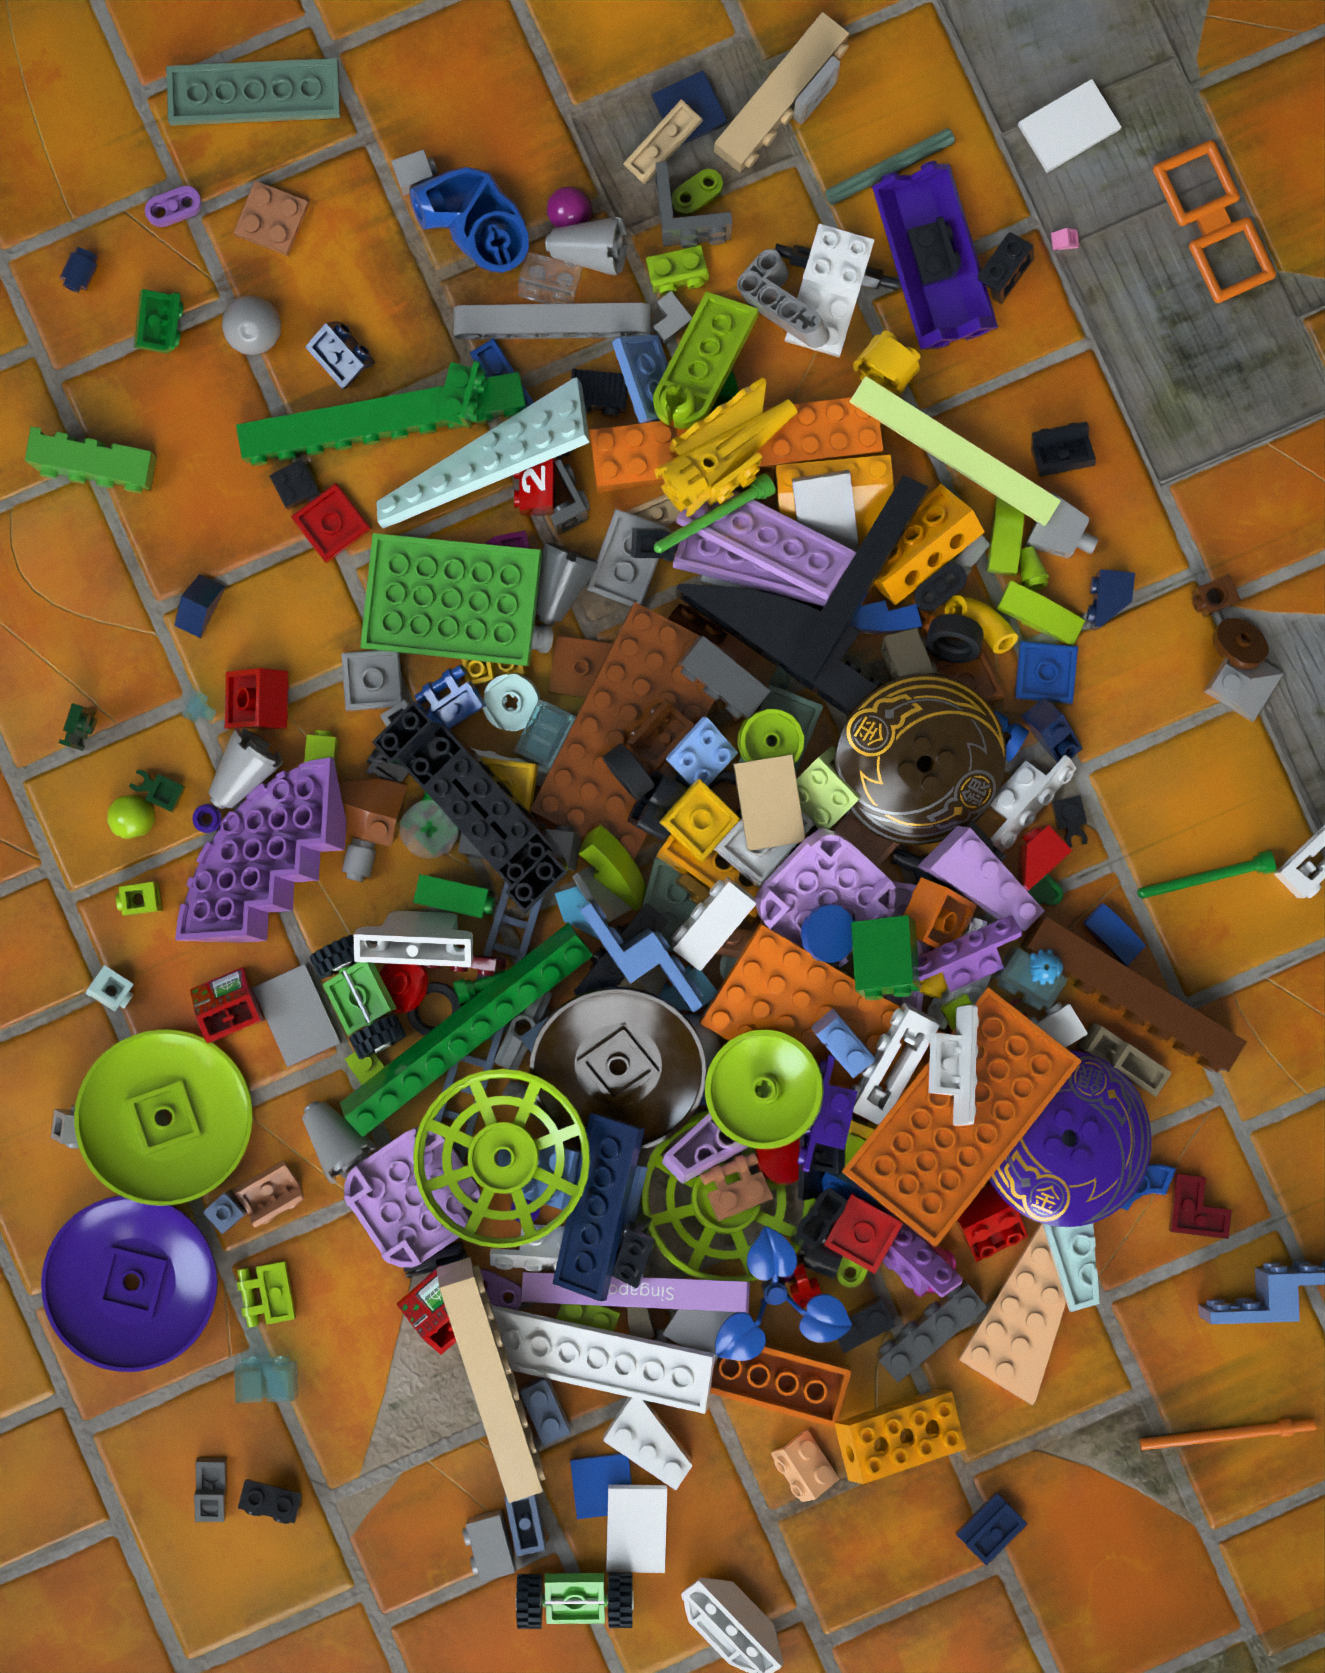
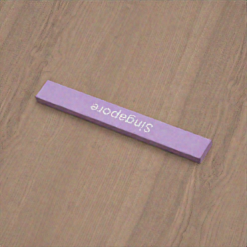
(651, 1293)

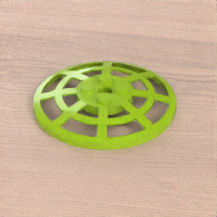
(483, 1163)
(702, 1209)

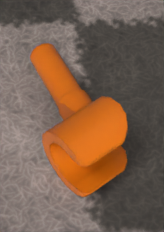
(926, 616)

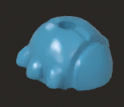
(1037, 966)

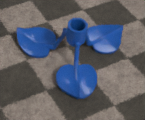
(766, 1260)

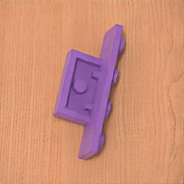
(971, 955)
(919, 1263)

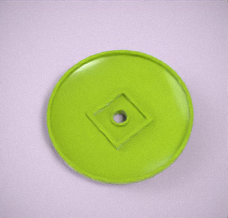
(119, 1126)

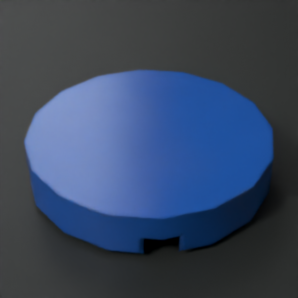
(827, 933)

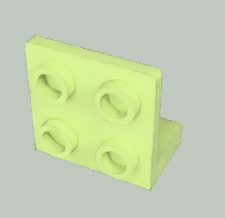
(823, 793)

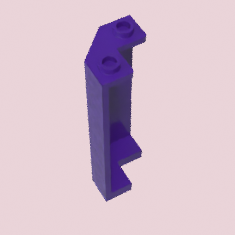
(950, 307)

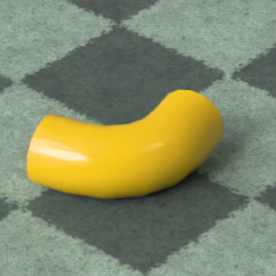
(995, 628)

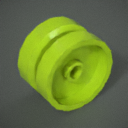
(767, 722)

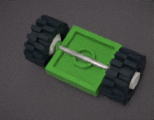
(358, 998)
(574, 1599)

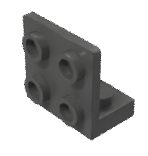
(567, 515)

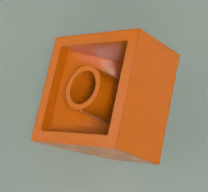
(938, 913)

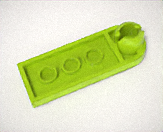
(703, 360)

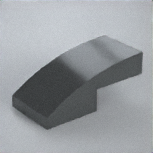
(210, 1489)

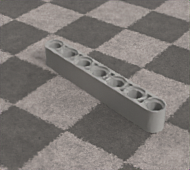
(551, 321)

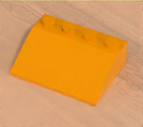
(870, 484)

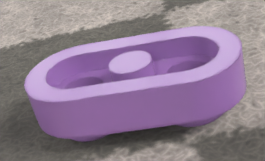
(173, 204)
(498, 1286)

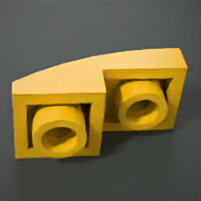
(484, 672)

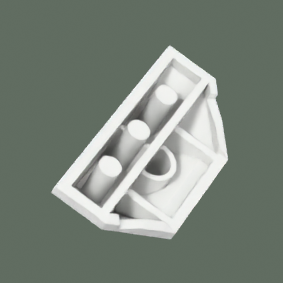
(733, 1625)

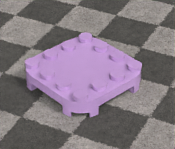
(821, 872)
(391, 1207)

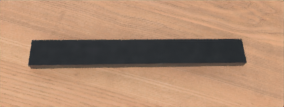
(858, 579)

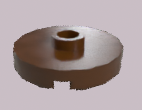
(1240, 643)

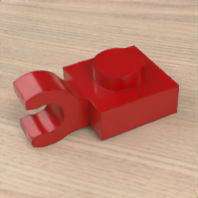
(804, 1288)

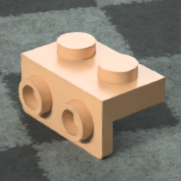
(805, 1467)

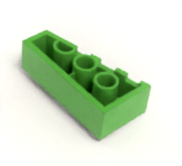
(90, 461)

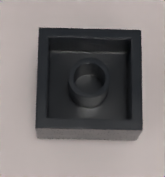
(294, 484)

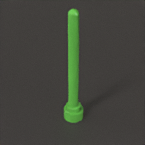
(760, 488)

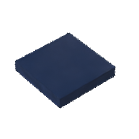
(699, 97)

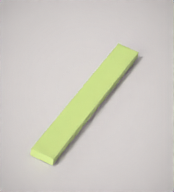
(955, 451)

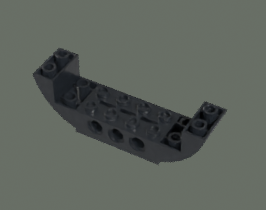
(475, 803)

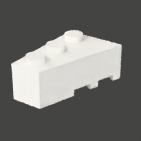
(712, 922)
(648, 1442)

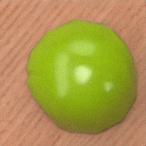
(130, 816)

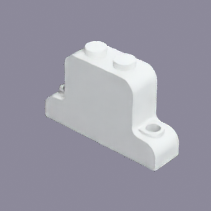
(415, 939)

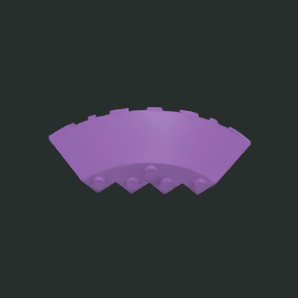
(262, 853)

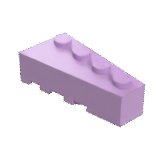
(980, 877)
(700, 1150)

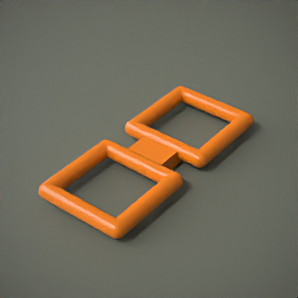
(1214, 221)

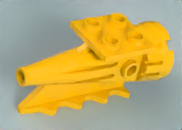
(722, 450)

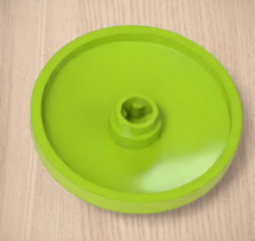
(764, 1089)

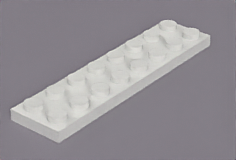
(606, 1360)

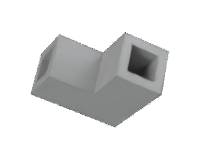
(675, 318)

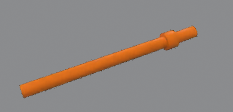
(1283, 1427)

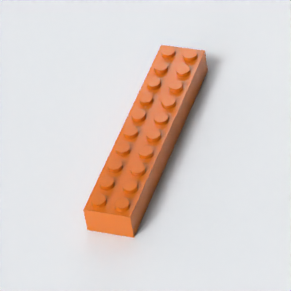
(818, 432)

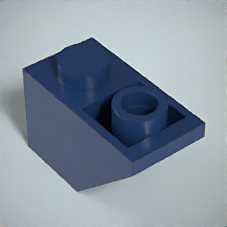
(1111, 594)
(1052, 730)

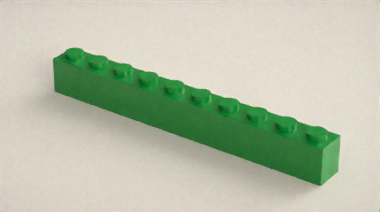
(368, 421)
(465, 1029)

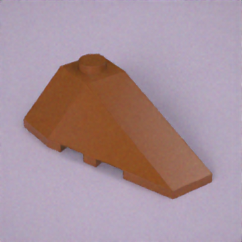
(373, 808)

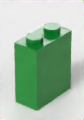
(454, 896)
(885, 957)

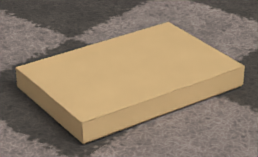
(769, 802)

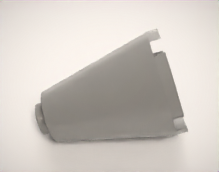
(590, 244)
(242, 768)
(335, 1140)

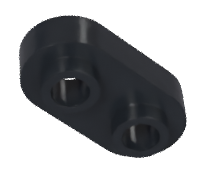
(939, 587)

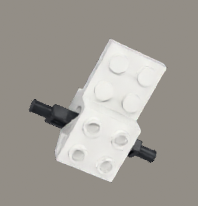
(833, 280)

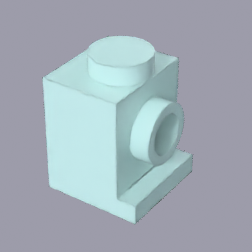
(109, 978)

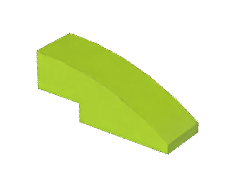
(1005, 539)
(1040, 613)
(614, 866)

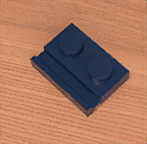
(991, 1528)

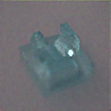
(196, 707)

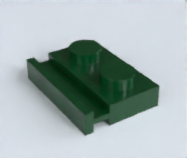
(78, 725)

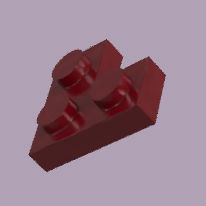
(1190, 1215)

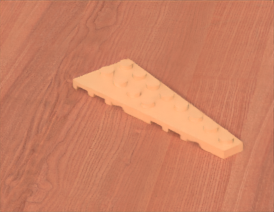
(1020, 1324)

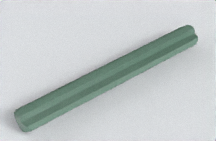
(892, 164)

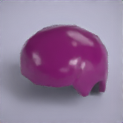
(568, 207)

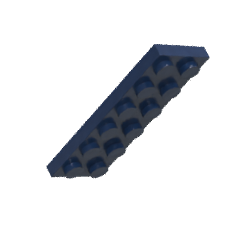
(597, 1221)

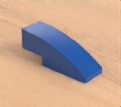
(878, 620)

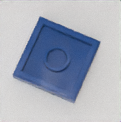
(1046, 672)
(591, 1482)

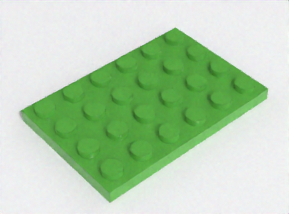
(451, 599)

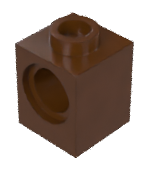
(1226, 591)

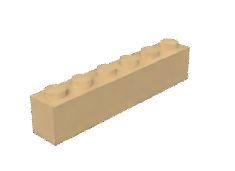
(777, 96)

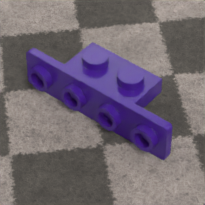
(833, 1119)

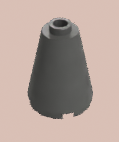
(561, 581)

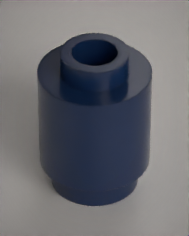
(79, 270)

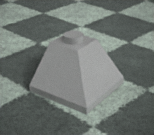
(1243, 689)

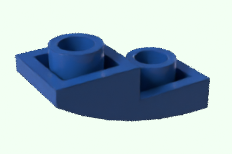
(1114, 934)

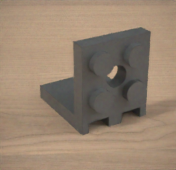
(691, 229)

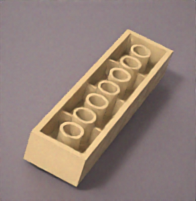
(491, 1378)

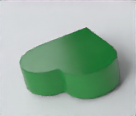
(1047, 891)

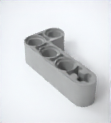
(762, 290)

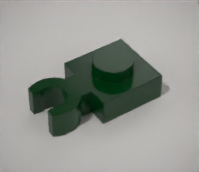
(161, 791)

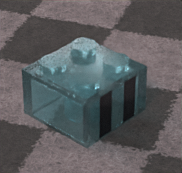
(1018, 978)

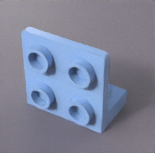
(701, 754)

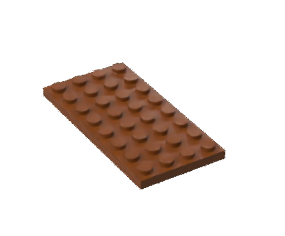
(630, 682)

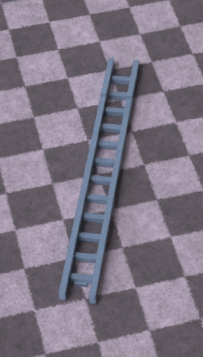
(496, 1037)

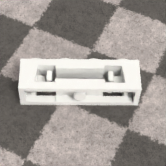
(1296, 879)
(916, 1030)

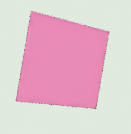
(1065, 239)

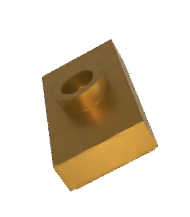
(698, 891)

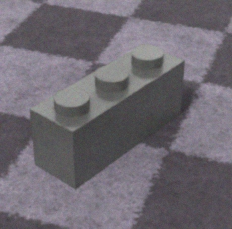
(722, 678)

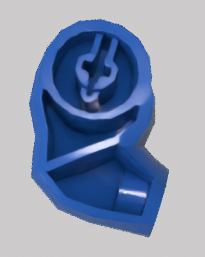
(477, 213)

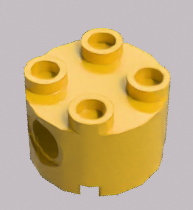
(888, 363)

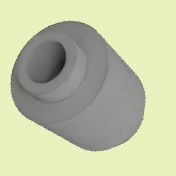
(359, 859)

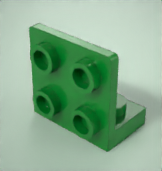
(461, 394)

